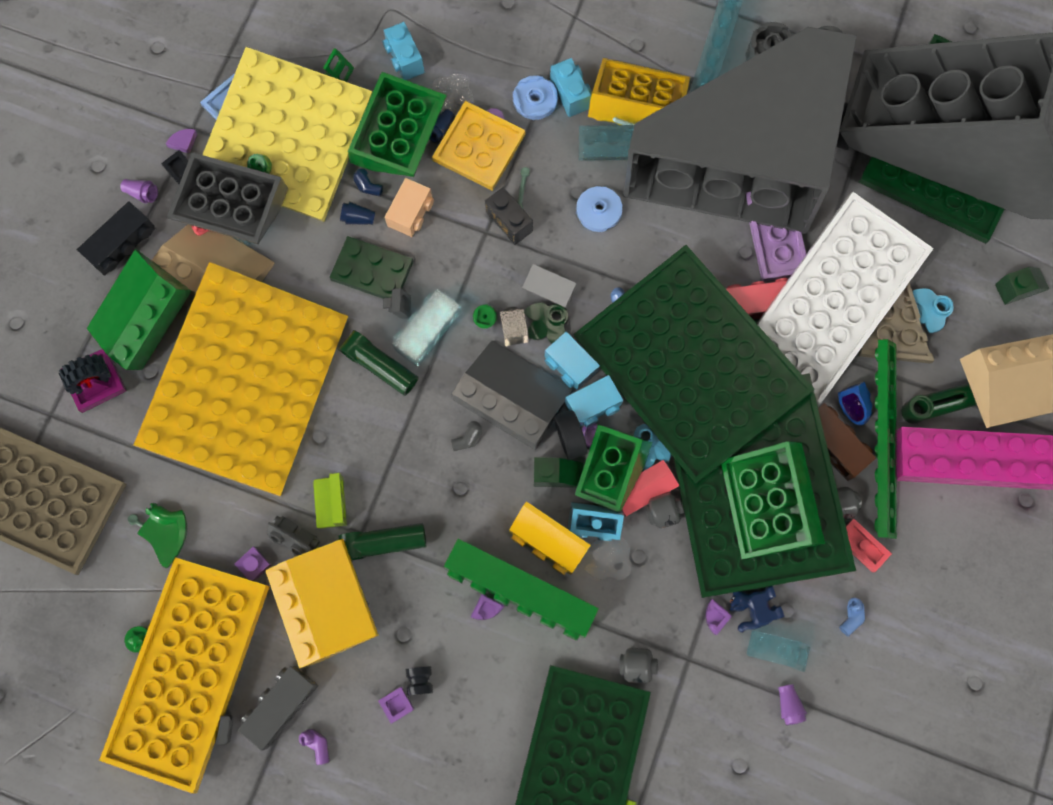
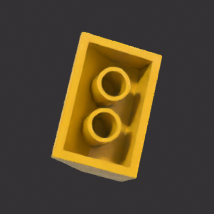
(548, 539)

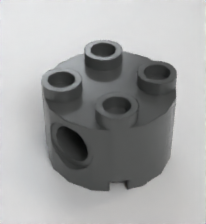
(766, 37)

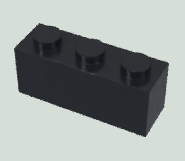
(116, 238)

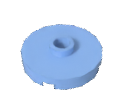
(538, 88)
(596, 219)

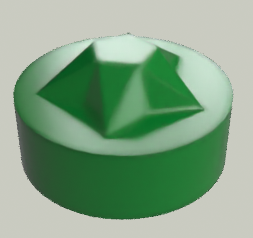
(259, 162)
(485, 316)
(134, 638)

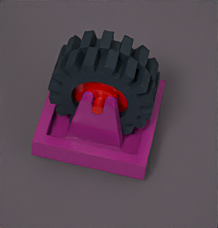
(92, 380)

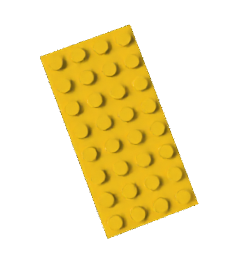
(184, 675)

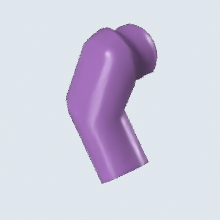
(317, 743)

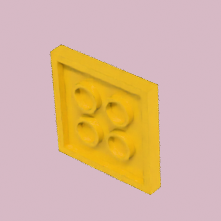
(478, 145)

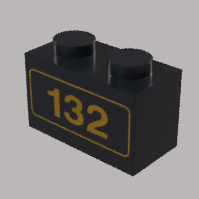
(509, 215)

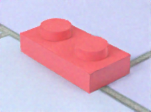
(866, 547)

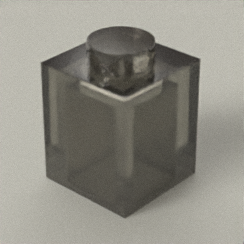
(514, 326)

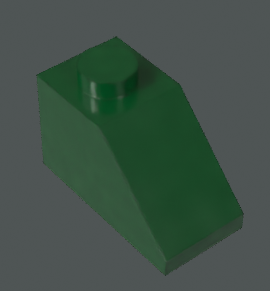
(1021, 284)
(556, 472)

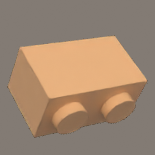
(409, 207)

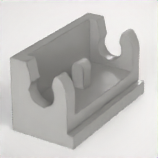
(550, 286)

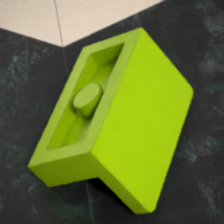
(330, 501)

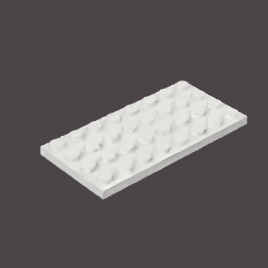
(842, 291)

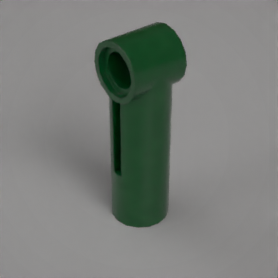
(362, 351)
(963, 396)
(384, 541)

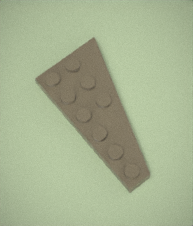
(904, 329)

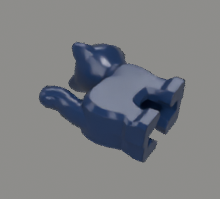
(758, 607)

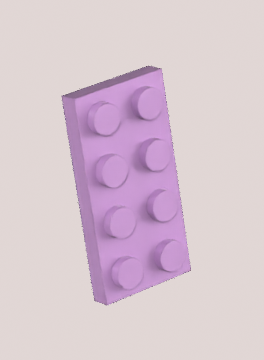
(776, 249)

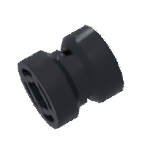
(419, 680)

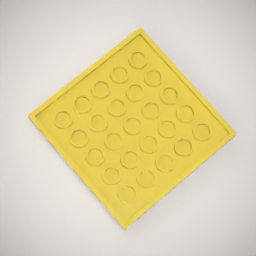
(293, 119)

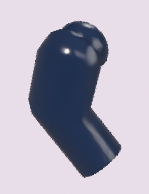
(364, 185)

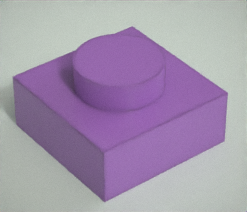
(253, 564)
(396, 705)

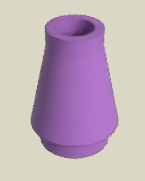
(141, 190)
(791, 706)

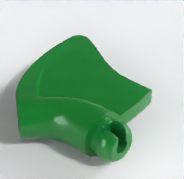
(165, 532)

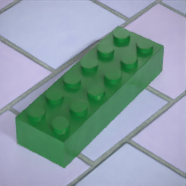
(520, 589)

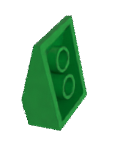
(612, 467)

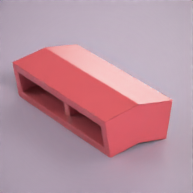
(651, 483)

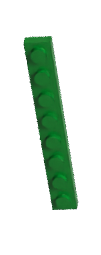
(887, 440)

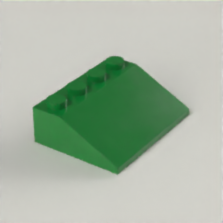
(395, 126)
(137, 312)
(772, 500)

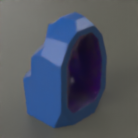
(856, 403)

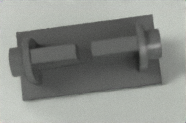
(282, 532)

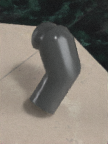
(470, 437)

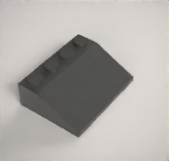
(227, 198)
(511, 394)

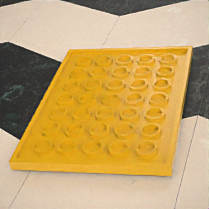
(242, 380)

